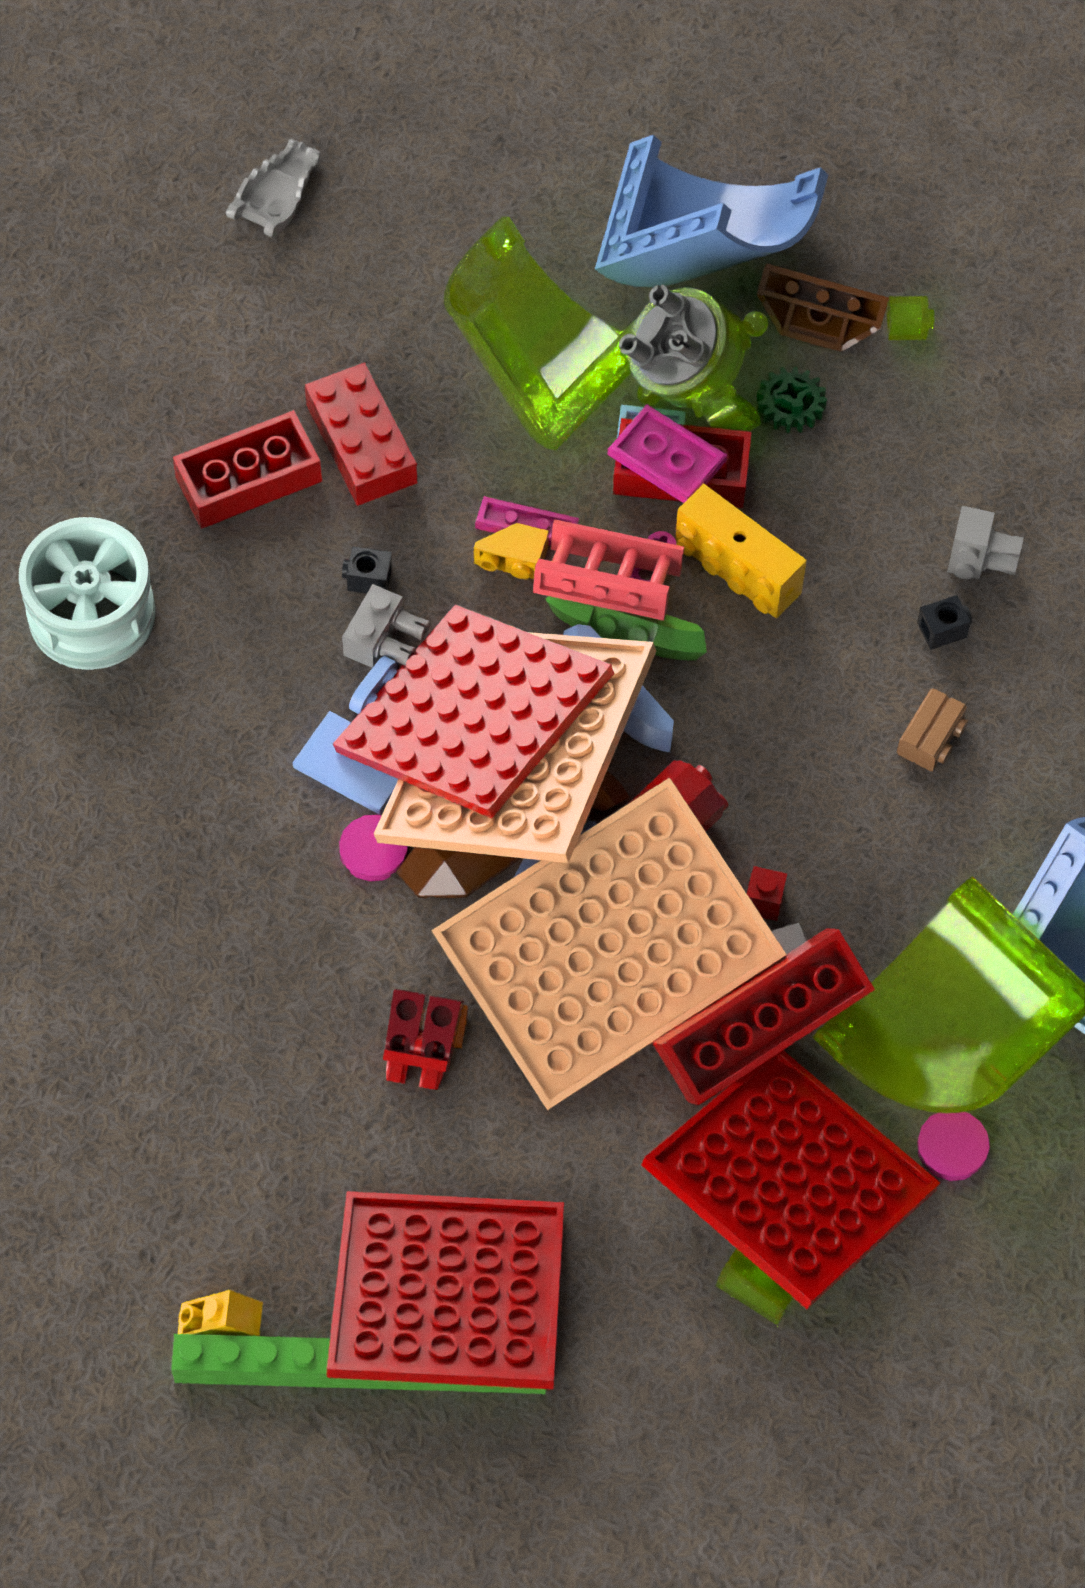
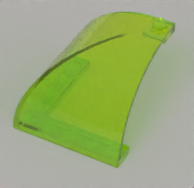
(532, 338)
(958, 1010)

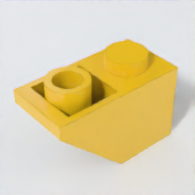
(512, 550)
(221, 1315)

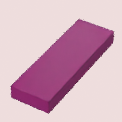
(500, 514)

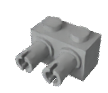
(980, 547)
(375, 623)

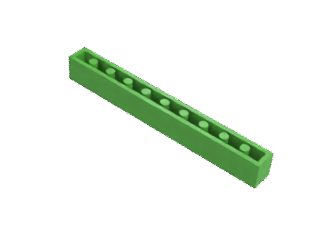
(279, 1363)

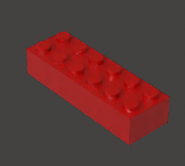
(763, 1016)

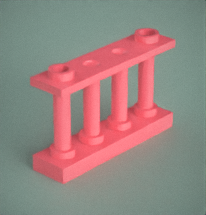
(606, 589)

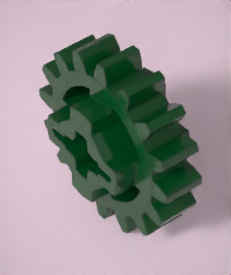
(790, 398)

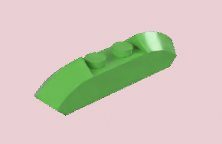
(671, 637)

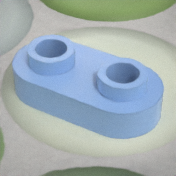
(378, 676)

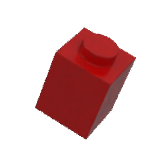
(767, 891)

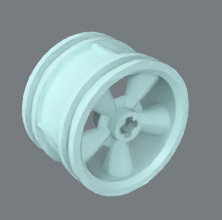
(82, 555)

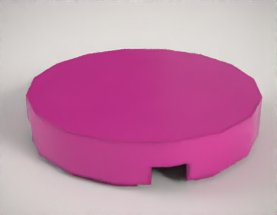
(364, 855)
(953, 1145)

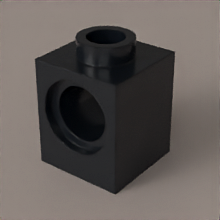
(361, 559)
(939, 633)

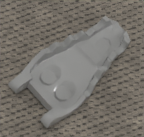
(275, 189)

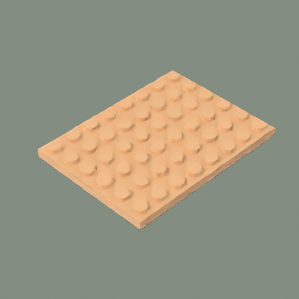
(555, 799)
(608, 948)

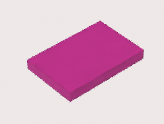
(666, 454)

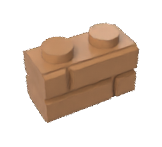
(932, 729)

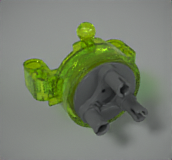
(690, 354)

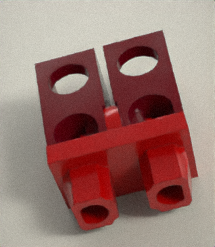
(420, 1047)

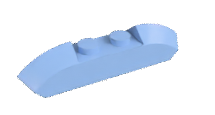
(647, 720)

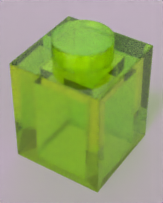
(908, 318)

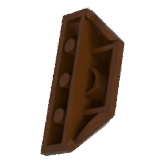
(819, 309)
(449, 872)

